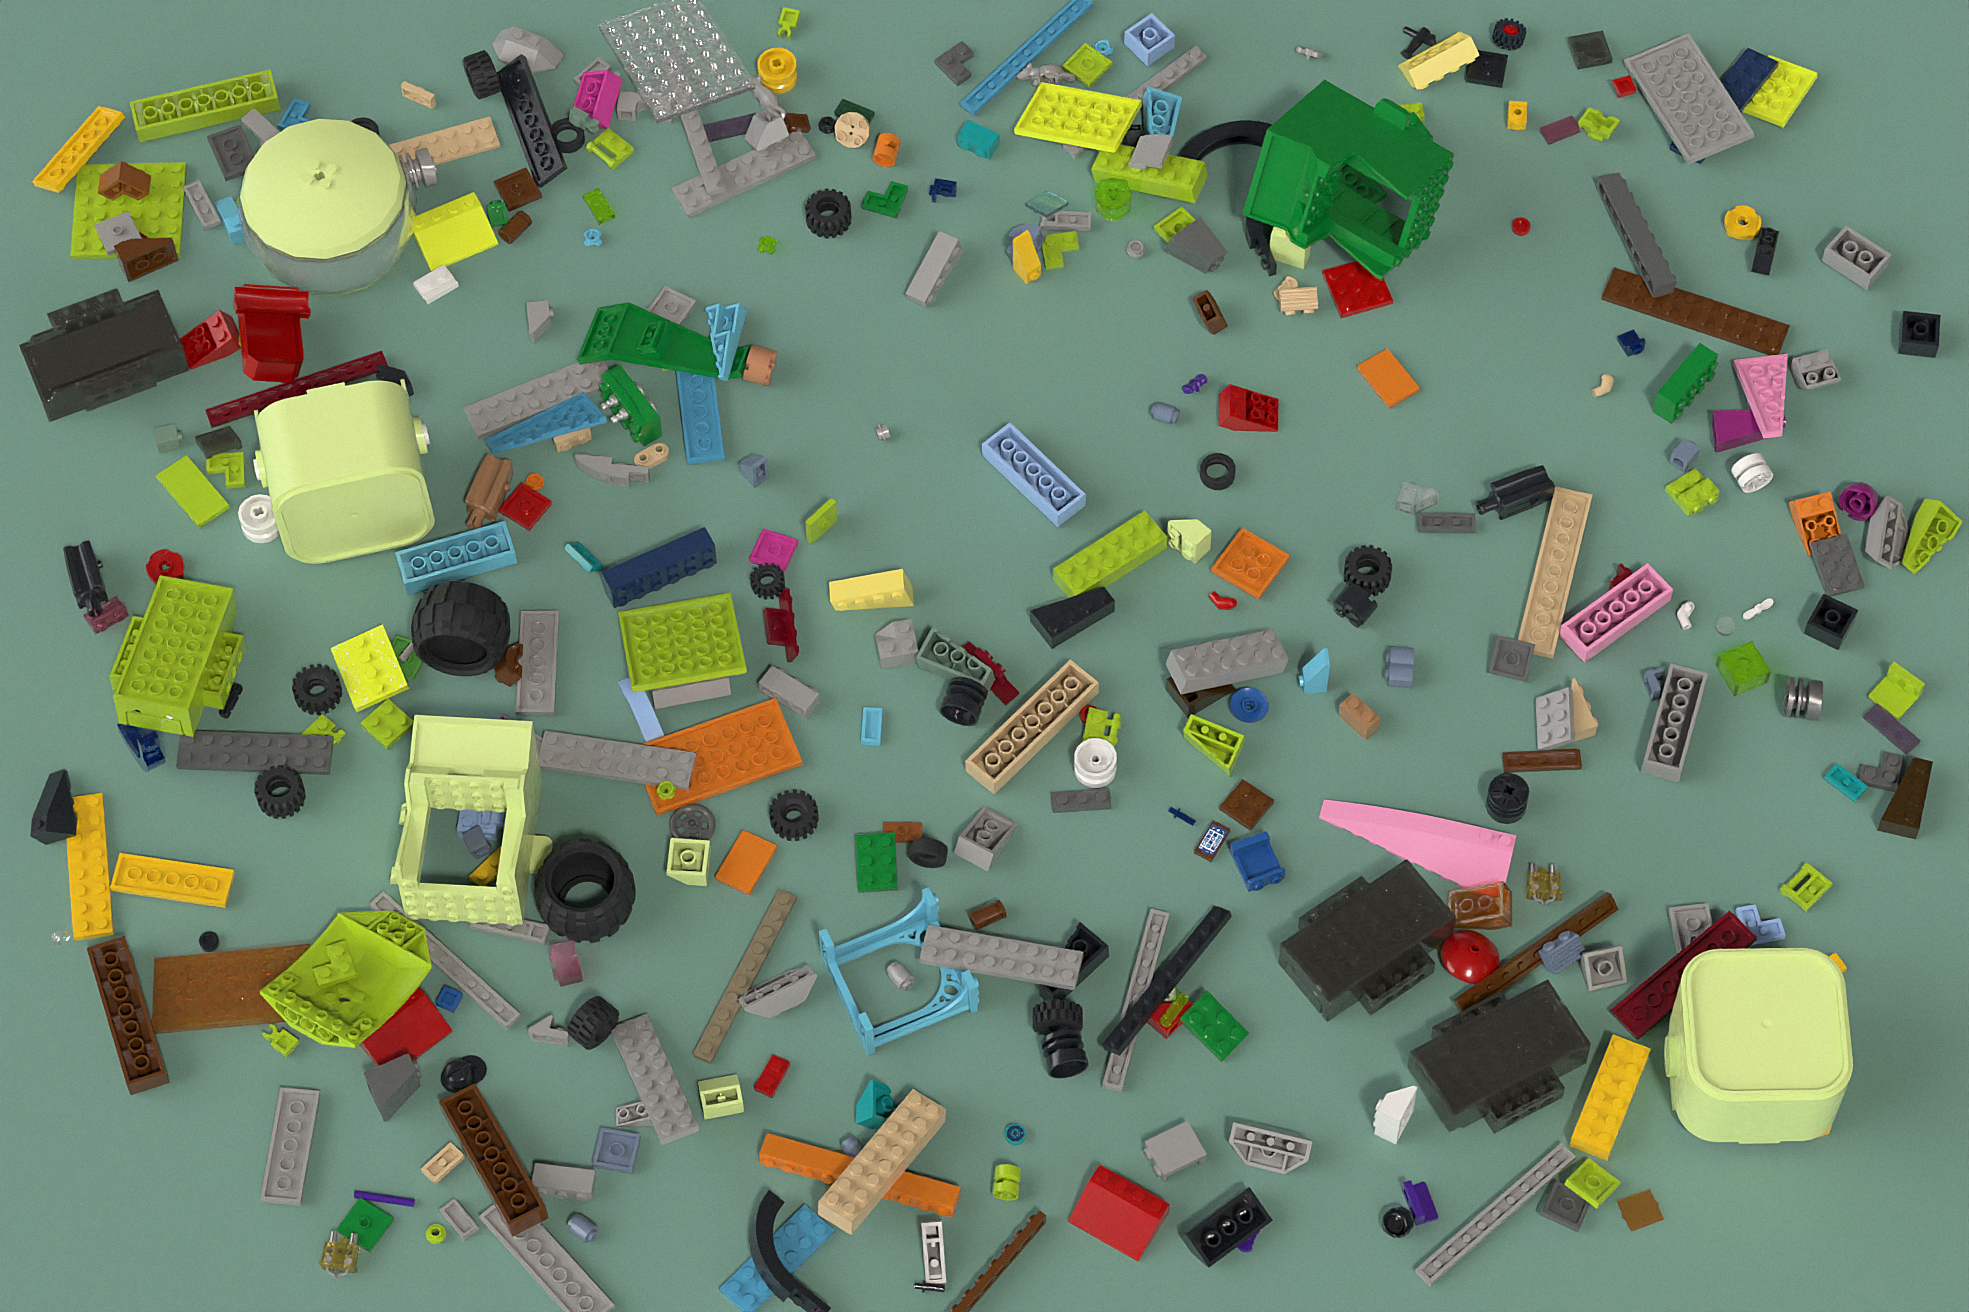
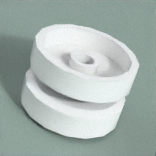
(258, 519)
(1095, 763)

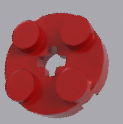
(167, 558)

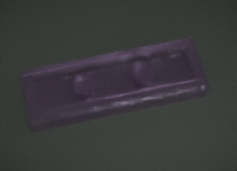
(728, 128)
(1891, 729)

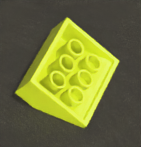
(453, 232)

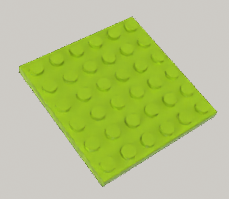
(155, 215)
(682, 642)

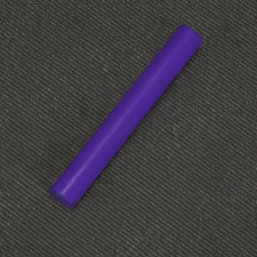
(384, 1198)

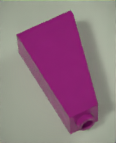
(1735, 429)

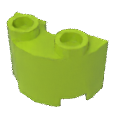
(1598, 125)

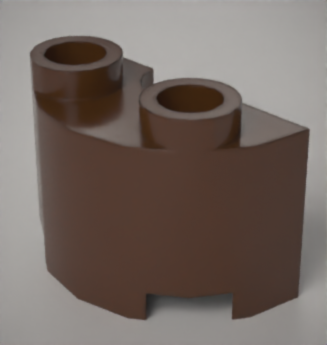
(508, 669)

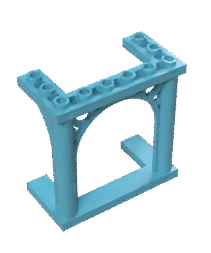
(916, 921)

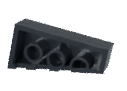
(1072, 615)
(1094, 952)

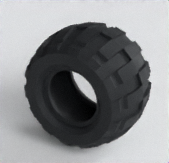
(460, 628)
(578, 864)

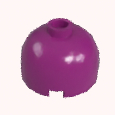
(1859, 501)

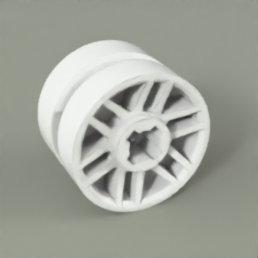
(1752, 473)

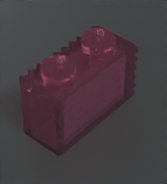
(566, 963)

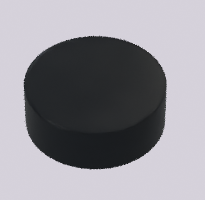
(209, 941)

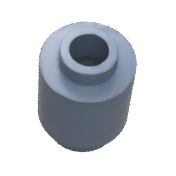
(1165, 413)
(583, 1228)

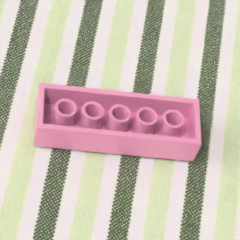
(1616, 612)

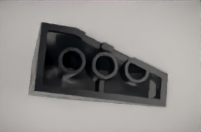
(54, 813)

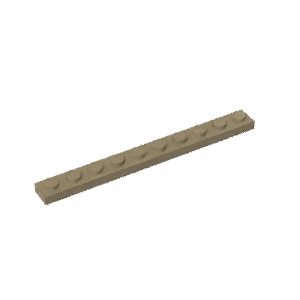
(744, 976)

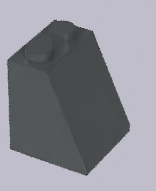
(1197, 247)
(393, 1084)

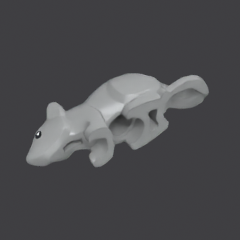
(1047, 73)
(767, 97)

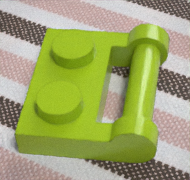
(614, 145)
(1810, 891)

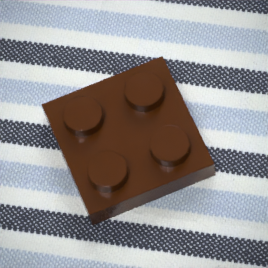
(517, 189)
(1246, 804)

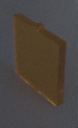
(1640, 1210)

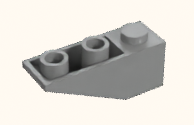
(632, 1116)

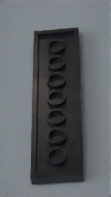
(531, 121)

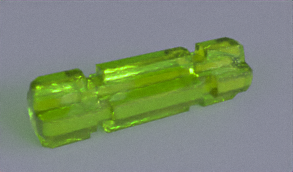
(1174, 1009)

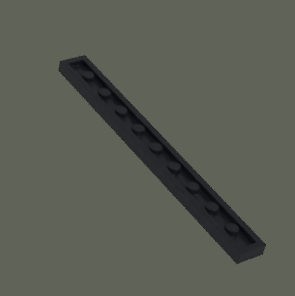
(1166, 980)

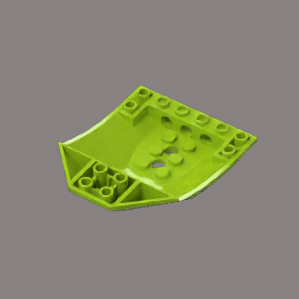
(389, 965)

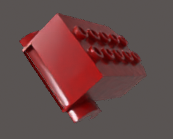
(271, 331)

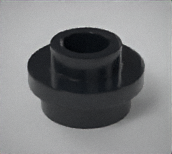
(827, 121)

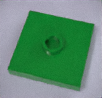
(367, 1222)

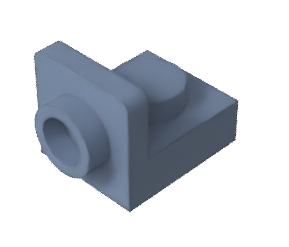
(1652, 682)

